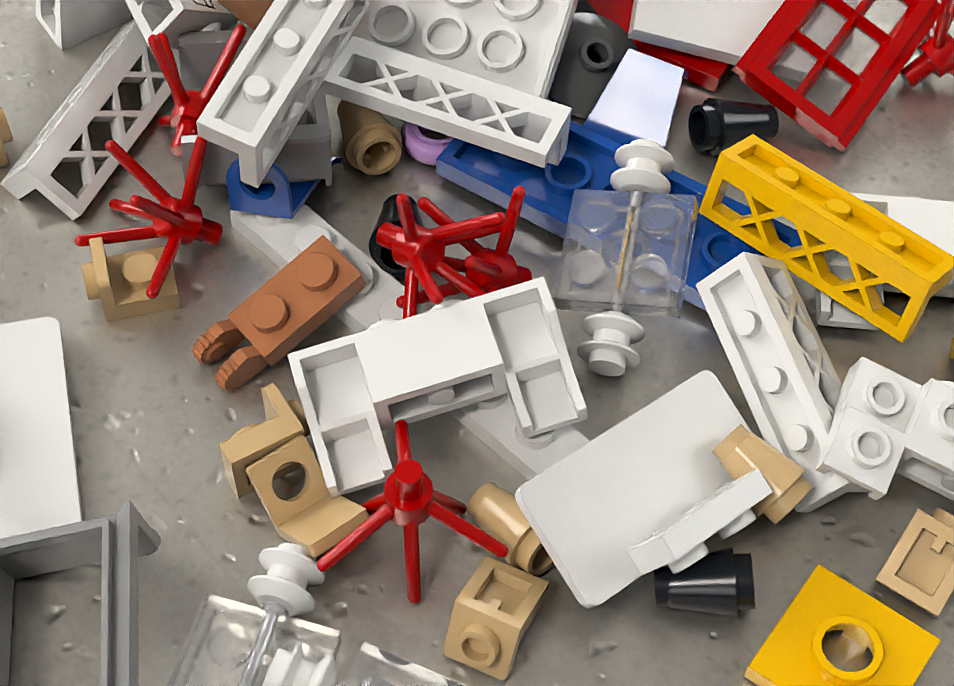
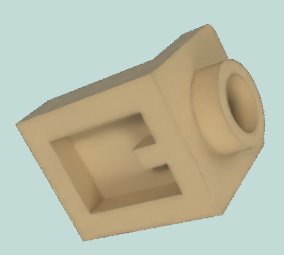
(123, 282)
(255, 441)
(923, 562)
(493, 617)

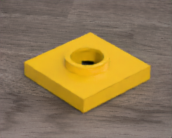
(829, 603)

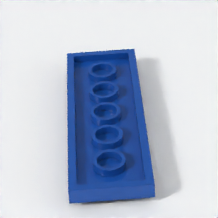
(589, 166)

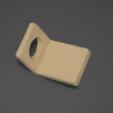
(311, 516)

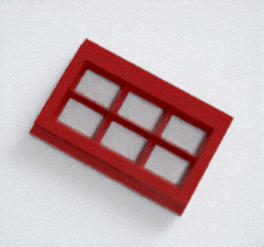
(834, 59)

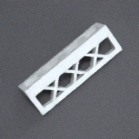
(277, 79)
(450, 102)
(81, 108)
(778, 364)

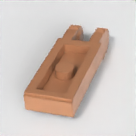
(280, 313)

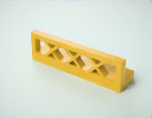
(840, 222)

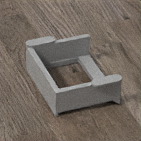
(306, 151)
(105, 541)

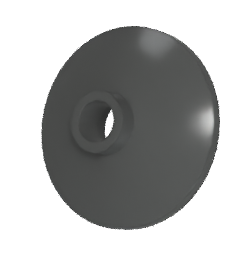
(578, 79)

